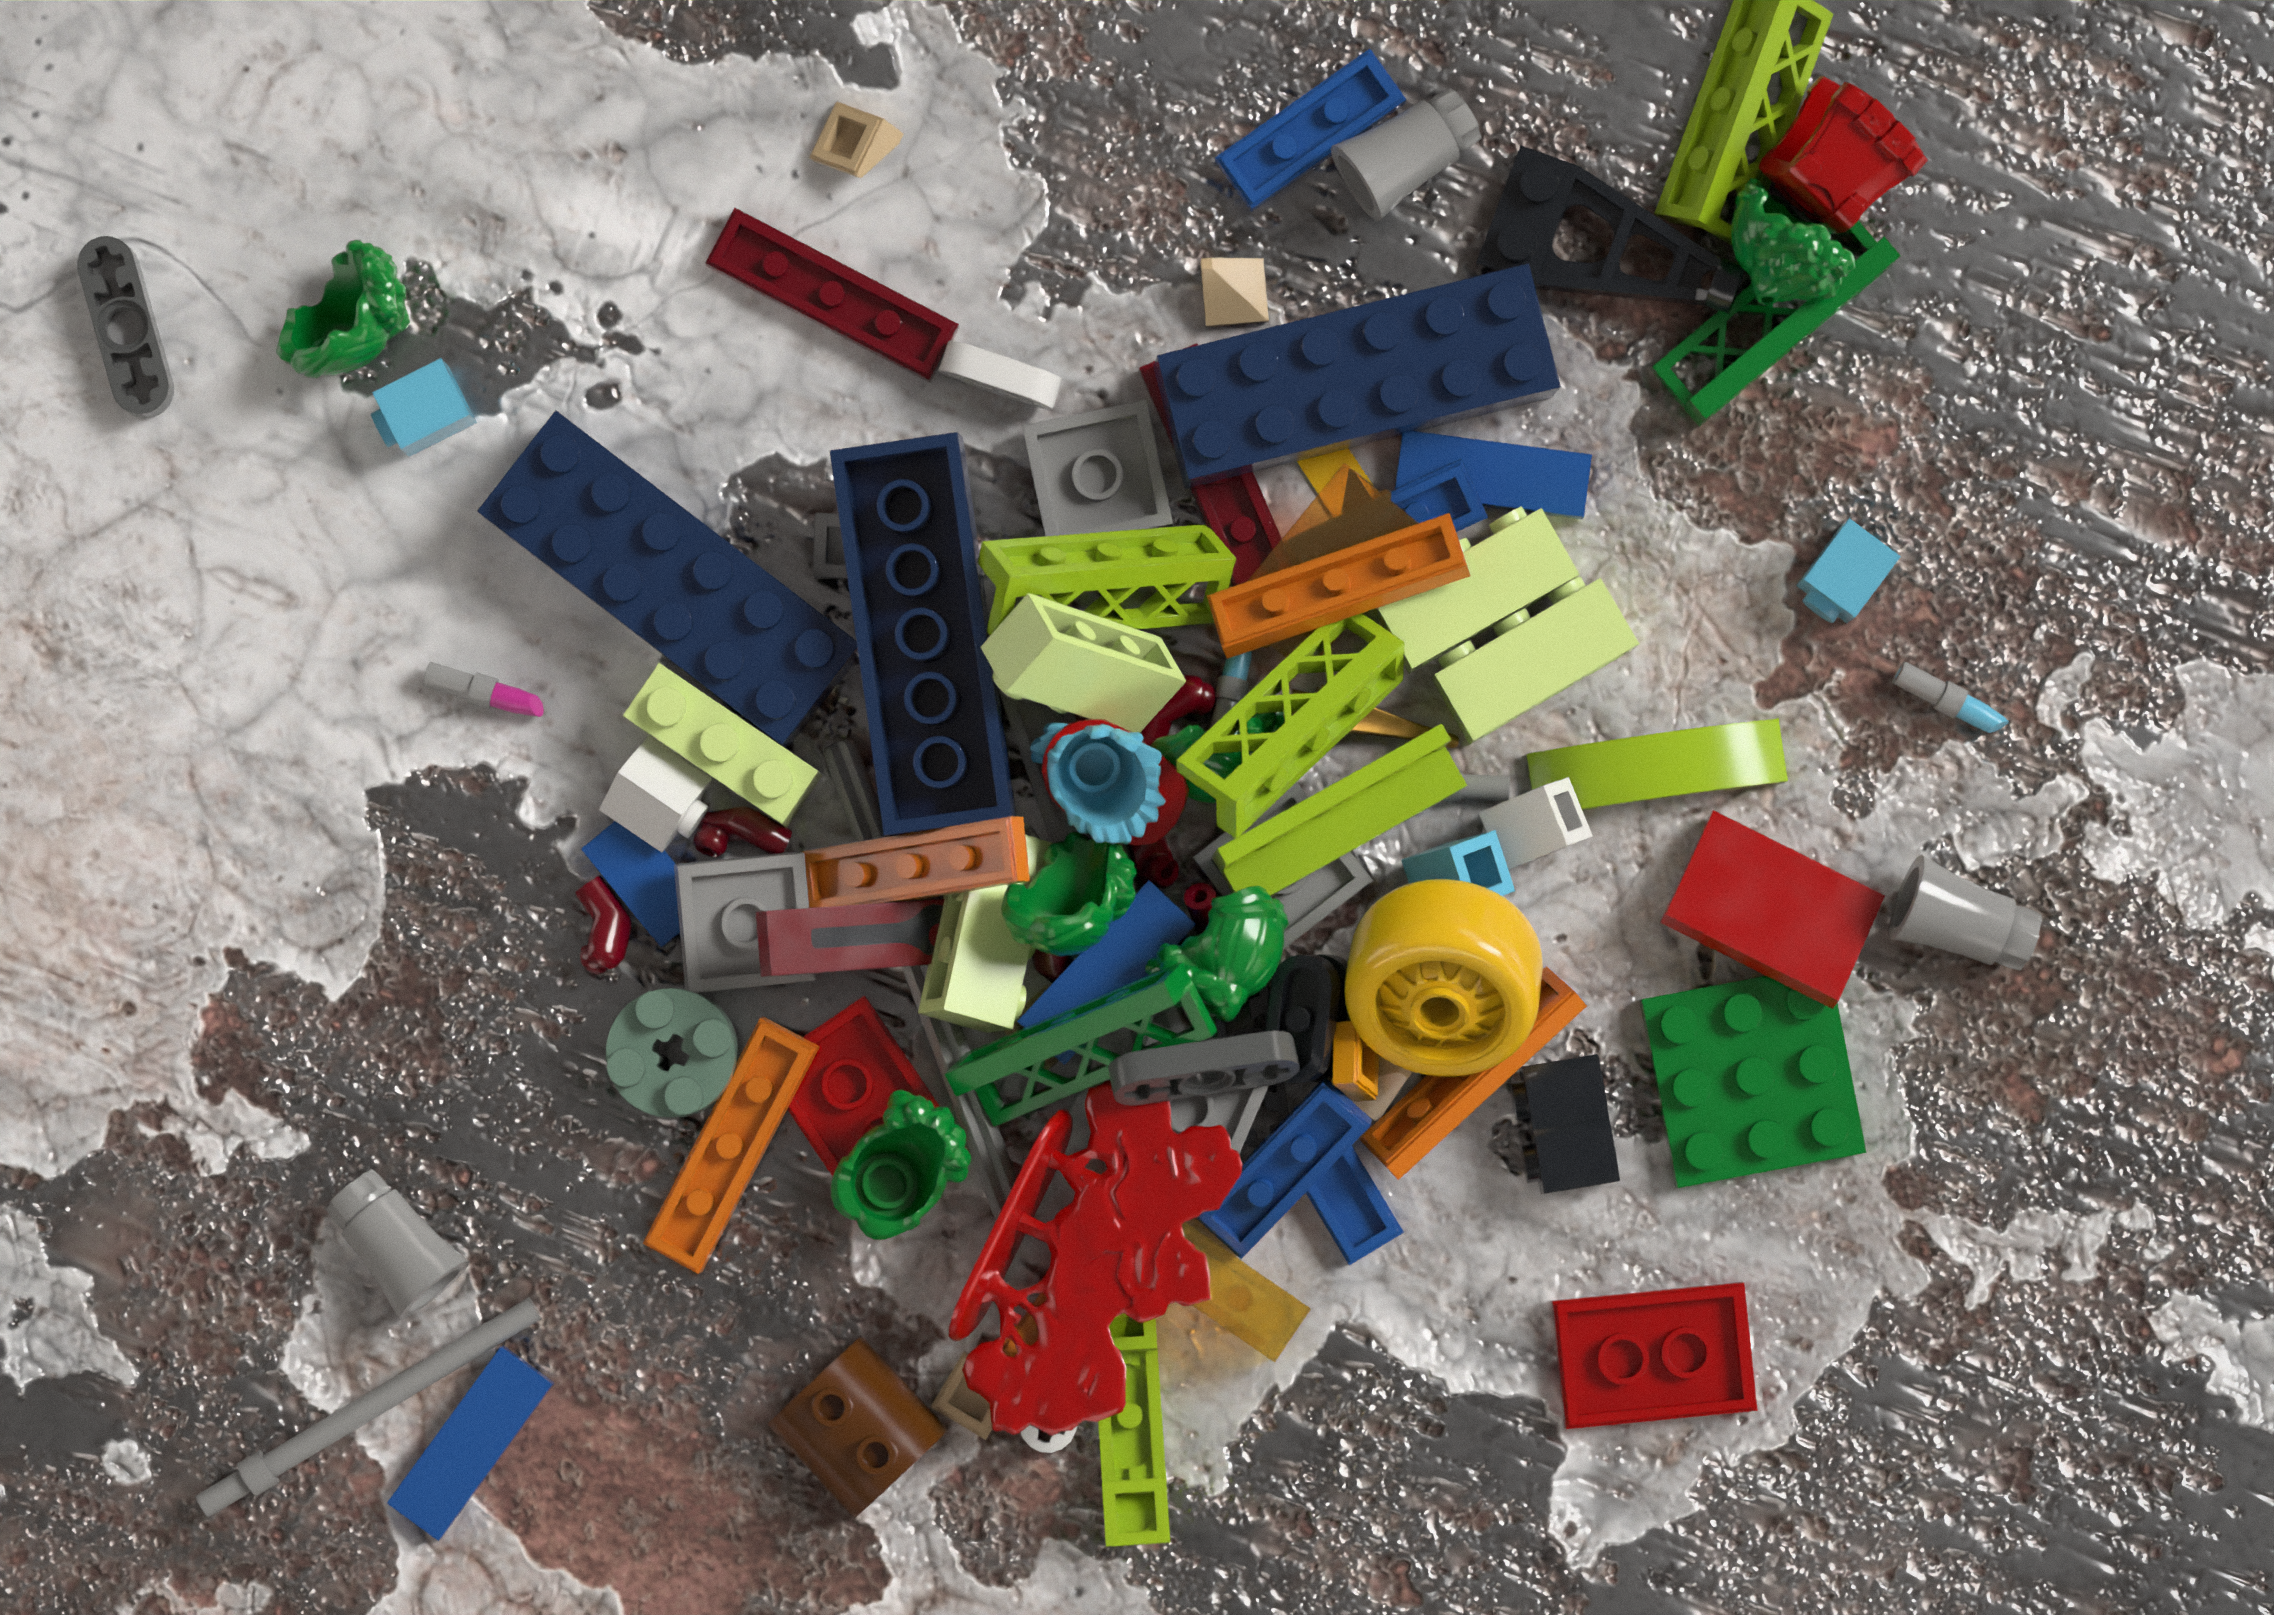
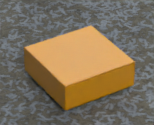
(1354, 1064)

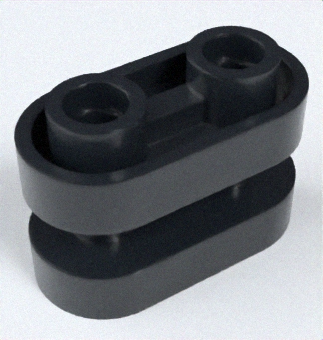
(1308, 1003)

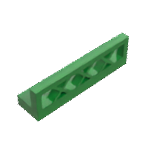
(1774, 344)
(1080, 1032)

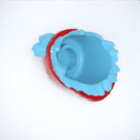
(1110, 781)

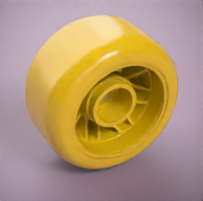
(1444, 978)

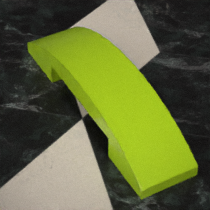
(1665, 763)
(1134, 1444)

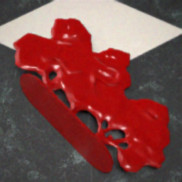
(1110, 1256)

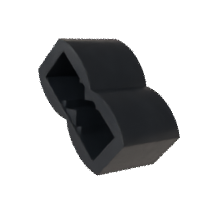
(1566, 1124)

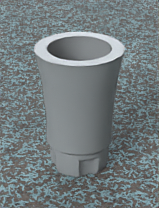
(1405, 151)
(1962, 917)
(395, 1244)

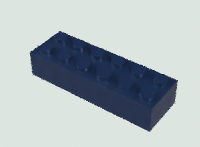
(1356, 376)
(670, 579)
(922, 633)

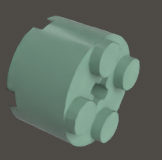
(638, 1066)

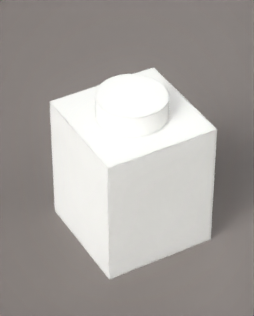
(657, 795)
(1537, 823)

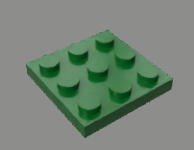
(1750, 1080)

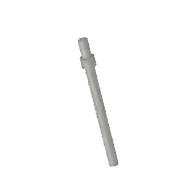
(261, 1470)

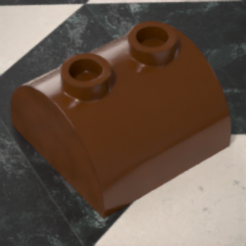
(858, 1426)

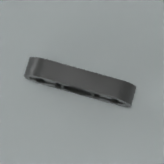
(97, 286)
(1203, 1068)

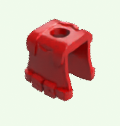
(1840, 155)

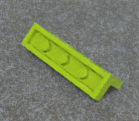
(1737, 103)
(1116, 567)
(1306, 736)
(1342, 816)

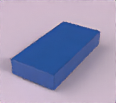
(640, 878)
(1353, 1208)

